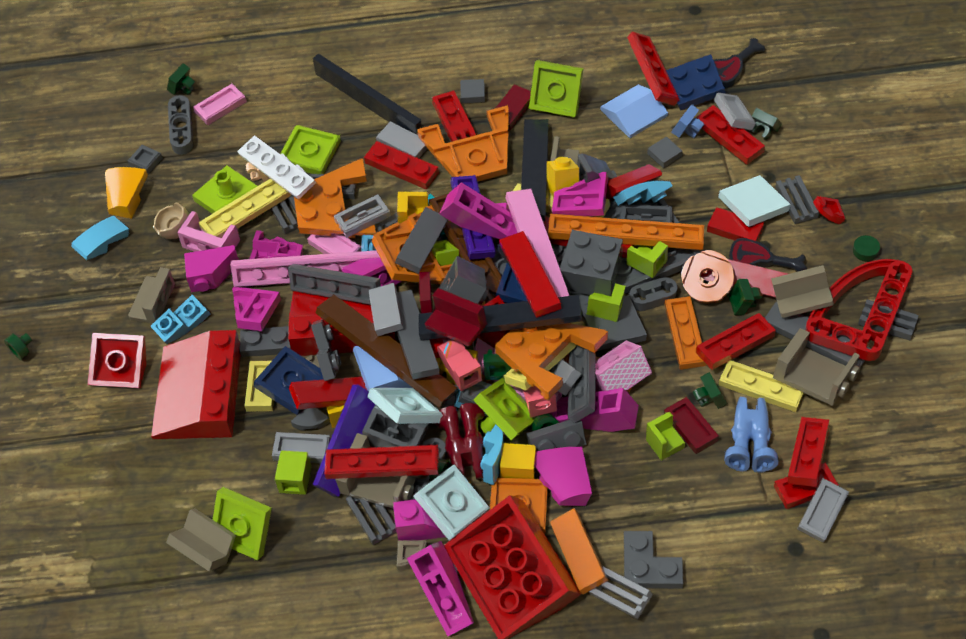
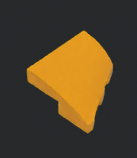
(123, 190)

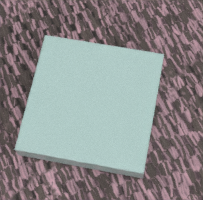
(754, 200)
(404, 405)
(451, 502)

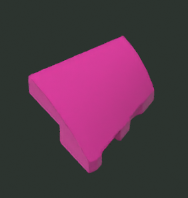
(273, 248)
(565, 474)

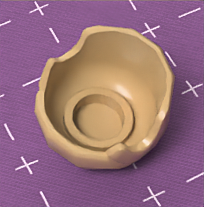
(170, 220)

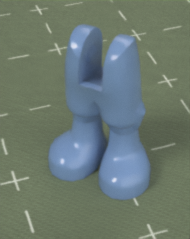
(754, 426)

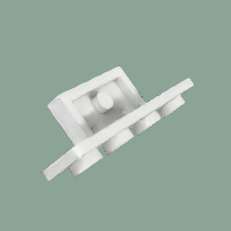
(277, 167)

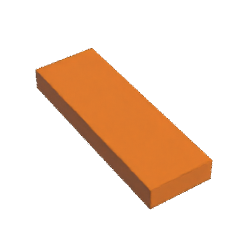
(684, 331)
(578, 551)

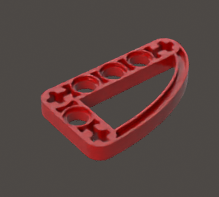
(861, 338)

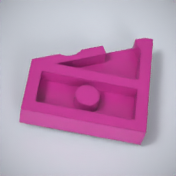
(582, 198)
(254, 307)

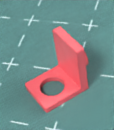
(537, 404)

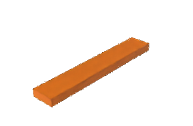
(631, 231)

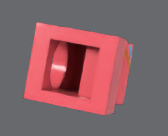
(460, 364)

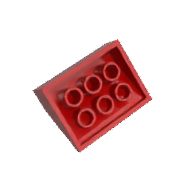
(303, 314)
(198, 387)
(511, 568)

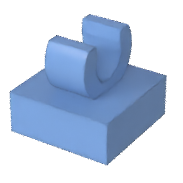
(688, 123)

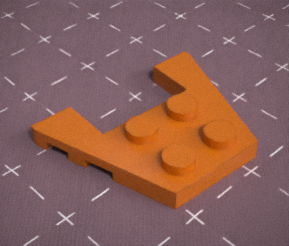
(477, 155)
(325, 199)
(389, 244)
(535, 347)

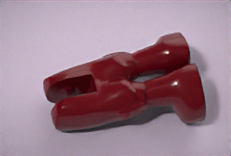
(466, 450)

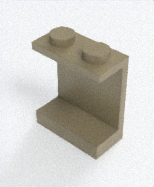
(814, 372)
(377, 489)

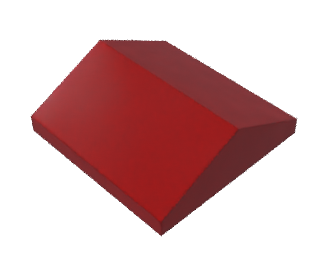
(640, 175)
(117, 360)

